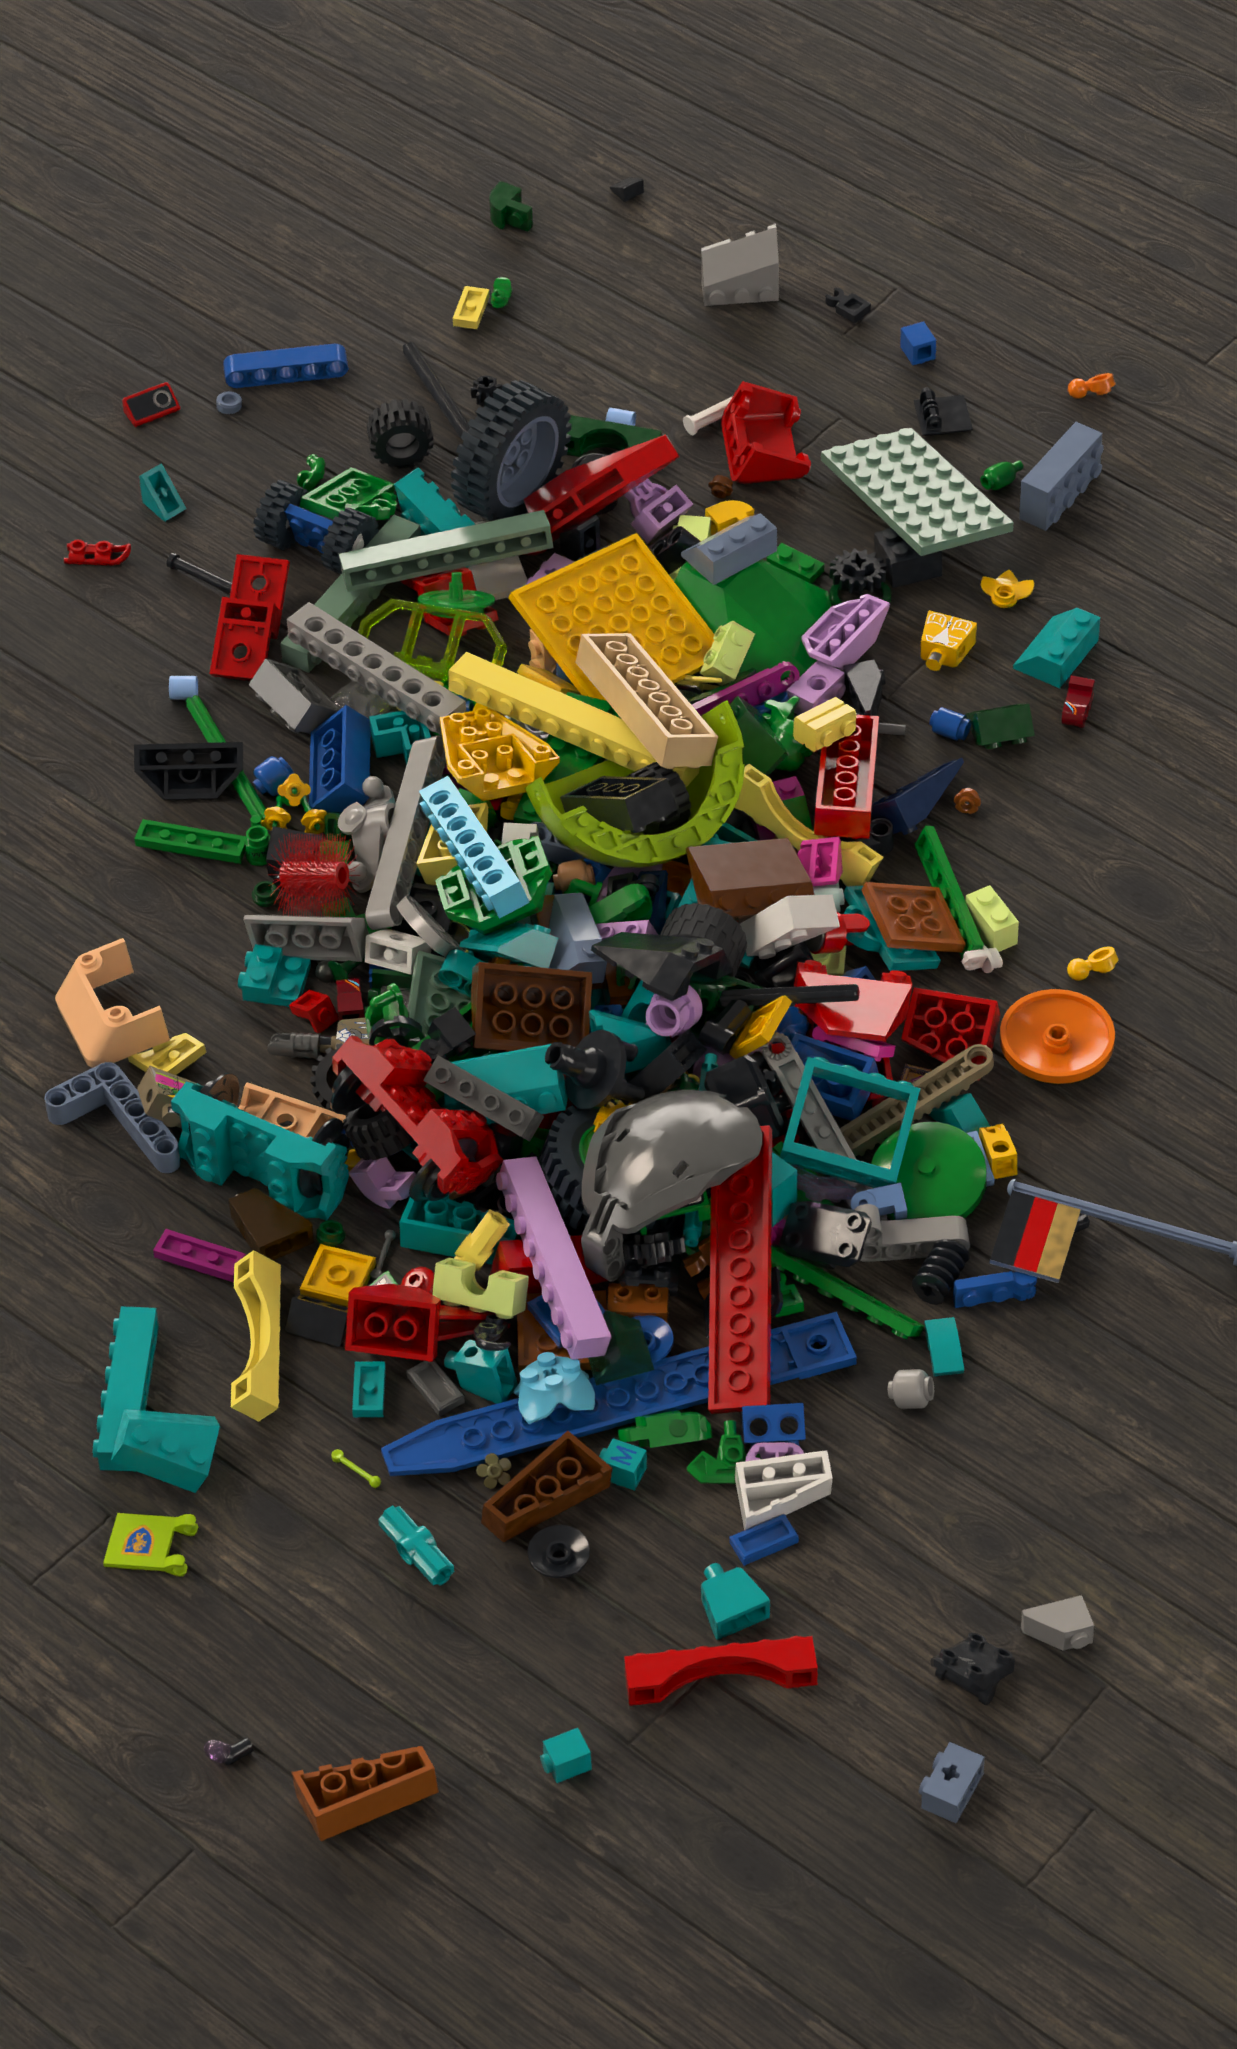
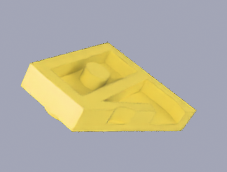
(170, 1056)

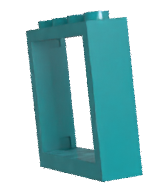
(835, 1164)

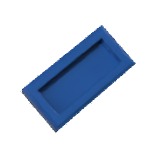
(764, 1539)

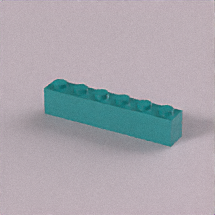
(126, 1377)

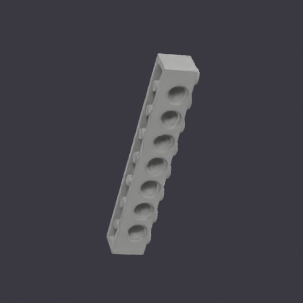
(373, 667)

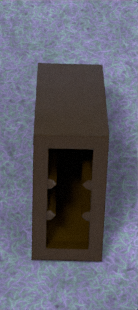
(269, 1225)

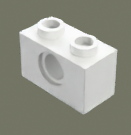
(394, 950)

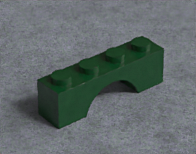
(595, 433)

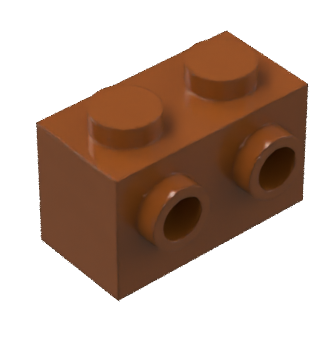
(639, 1300)

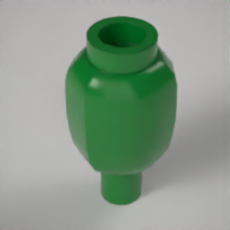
(1000, 475)

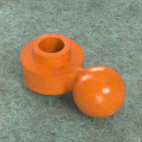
(1100, 384)

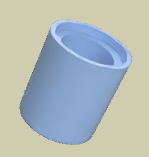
(621, 416)
(182, 687)

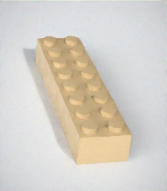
(646, 700)

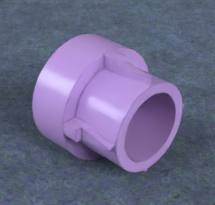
(674, 1016)

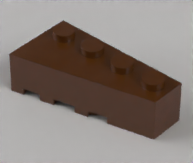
(547, 1486)

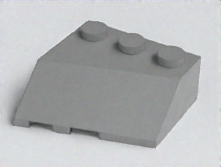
(741, 269)

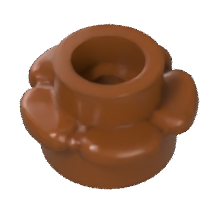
(967, 795)

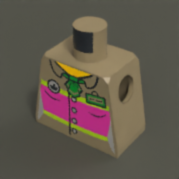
(156, 1093)

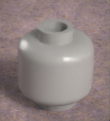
(911, 1389)

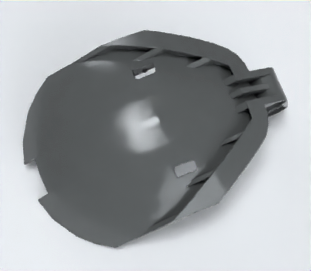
(634, 1163)

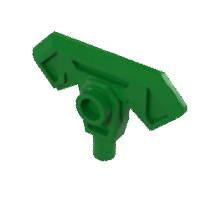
(720, 1470)

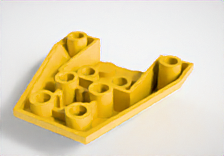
(493, 753)

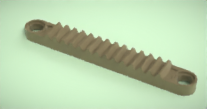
(935, 1088)

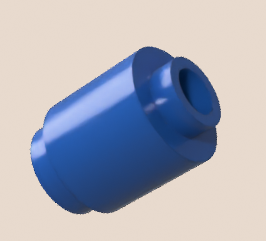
(950, 724)

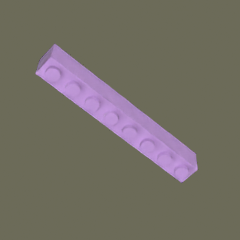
(553, 1258)

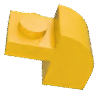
(727, 513)

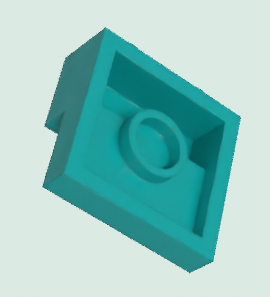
(273, 976)

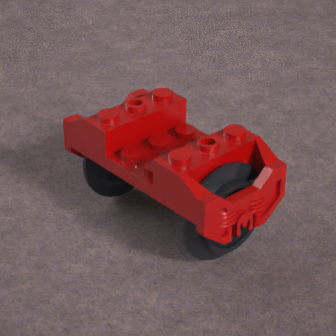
(452, 1144)

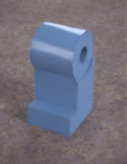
(887, 1199)

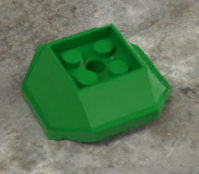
(464, 905)

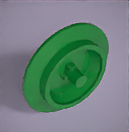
(457, 597)

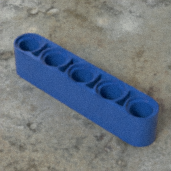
(285, 365)

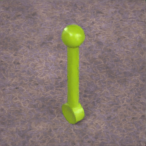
(338, 1456)

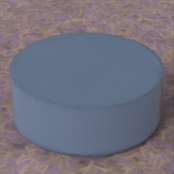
(228, 402)

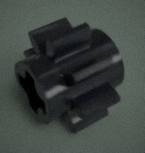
(483, 388)

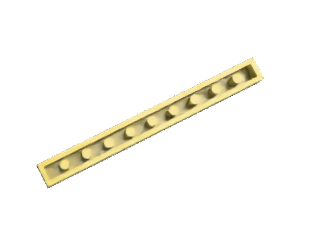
(552, 713)

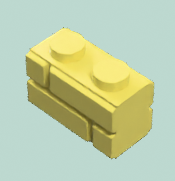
(824, 724)

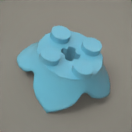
(552, 1382)

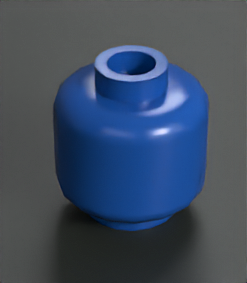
(271, 775)

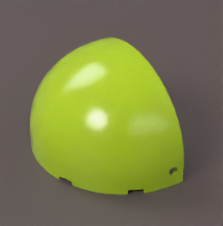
(711, 795)

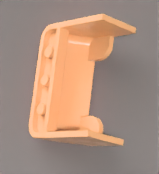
(112, 1032)

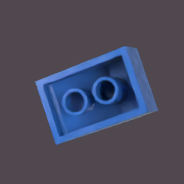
(840, 1099)

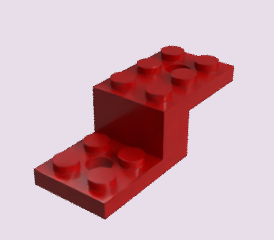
(441, 581)
(249, 616)

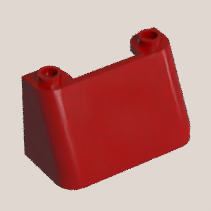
(760, 436)

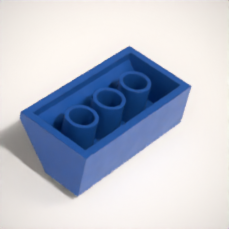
(339, 761)

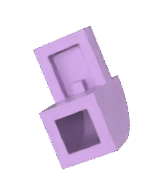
(381, 1182)

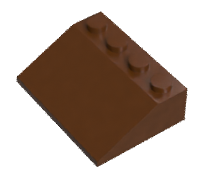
(747, 875)
(528, 1006)

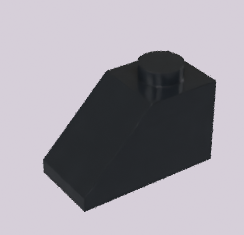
(580, 539)

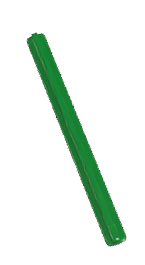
(213, 735)

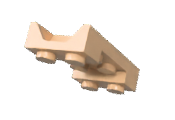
(281, 1108)

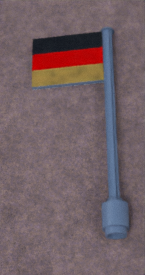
(1043, 1222)

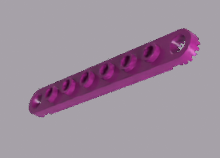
(752, 689)

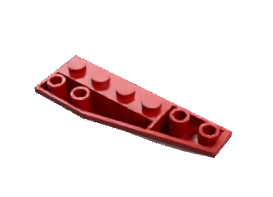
(594, 485)

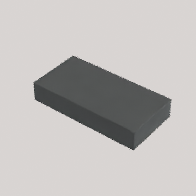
(435, 1387)

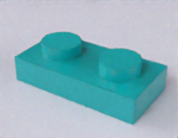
(369, 1389)

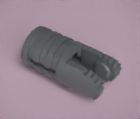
(295, 1045)

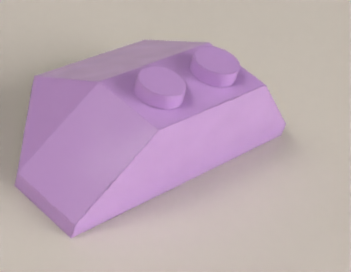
(846, 631)

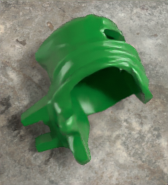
(782, 724)

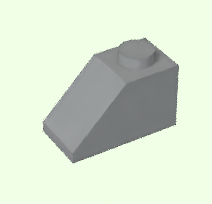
(1060, 1623)

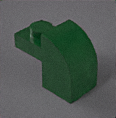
(508, 209)

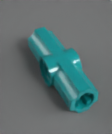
(416, 1545)

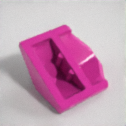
(822, 860)

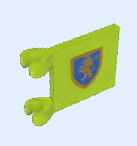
(146, 1541)

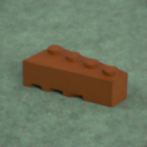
(364, 1790)

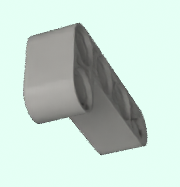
(909, 1236)

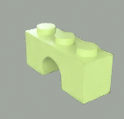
(457, 1285)

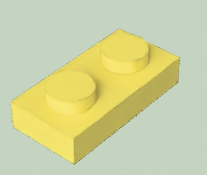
(471, 307)

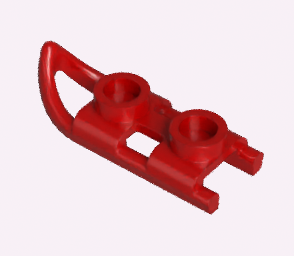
(101, 550)

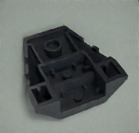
(663, 960)

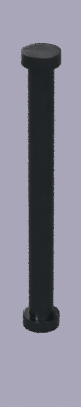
(175, 562)

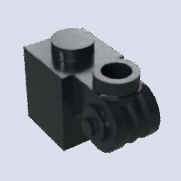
(449, 1036)

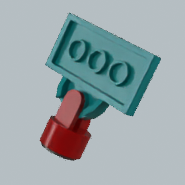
(861, 929)

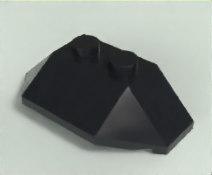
(189, 769)

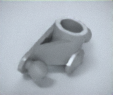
(368, 830)

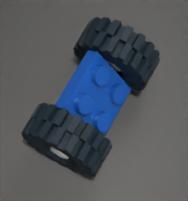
(284, 522)

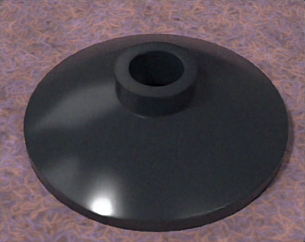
(554, 1542)

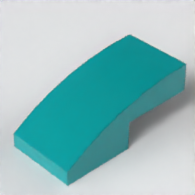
(944, 1346)

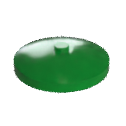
(938, 1172)

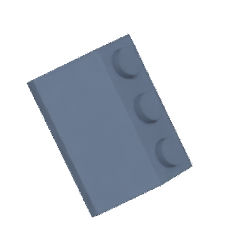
(733, 548)

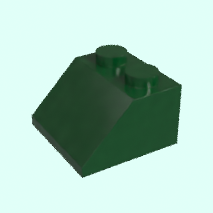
(1001, 724)

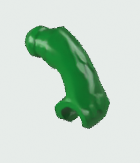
(502, 292)
(310, 479)

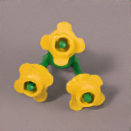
(293, 793)

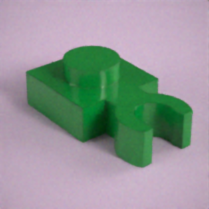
(791, 1298)

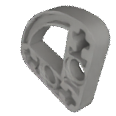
(426, 926)

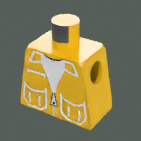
(946, 640)

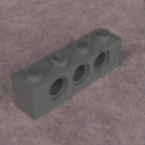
(483, 1098)

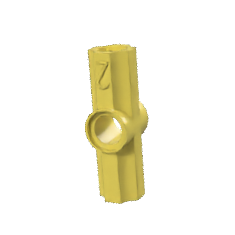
(480, 1244)

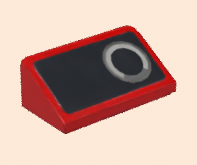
(150, 404)

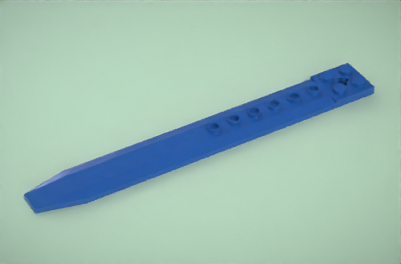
(672, 1386)

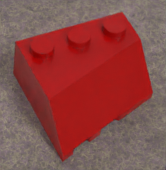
(950, 1023)

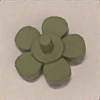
(494, 1471)

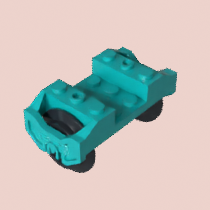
(225, 1139)

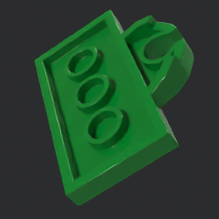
(355, 491)

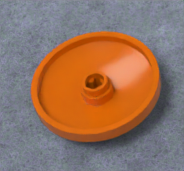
(1057, 1036)

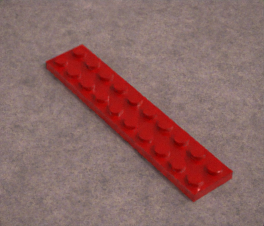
(741, 1286)

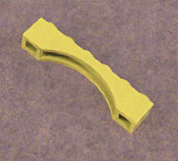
(763, 804)
(258, 1287)

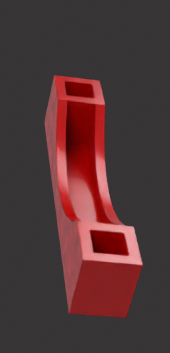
(782, 1661)

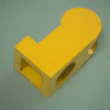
(999, 1150)

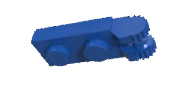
(993, 1288)

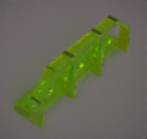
(423, 663)

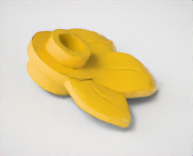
(1006, 589)

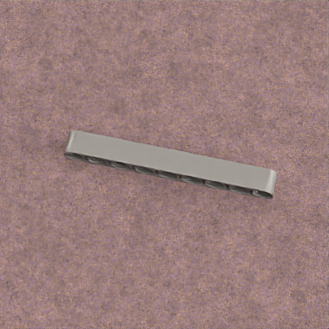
(405, 835)

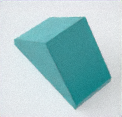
(160, 494)
(961, 1112)

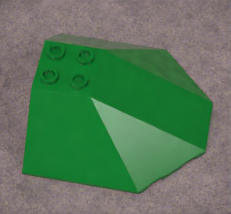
(766, 602)

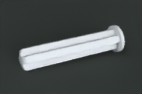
(705, 417)

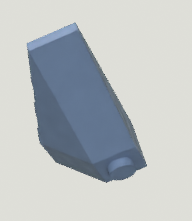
(577, 933)

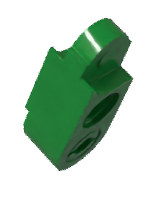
(624, 905)
(667, 1429)

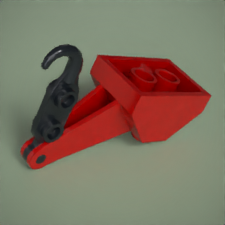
(406, 1323)

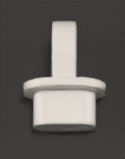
(986, 959)

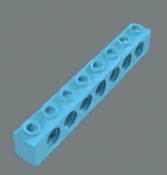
(472, 848)

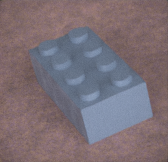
(1061, 476)

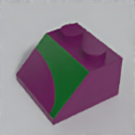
(793, 799)

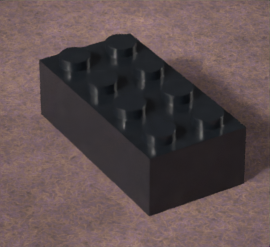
(624, 801)

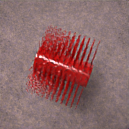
(312, 875)

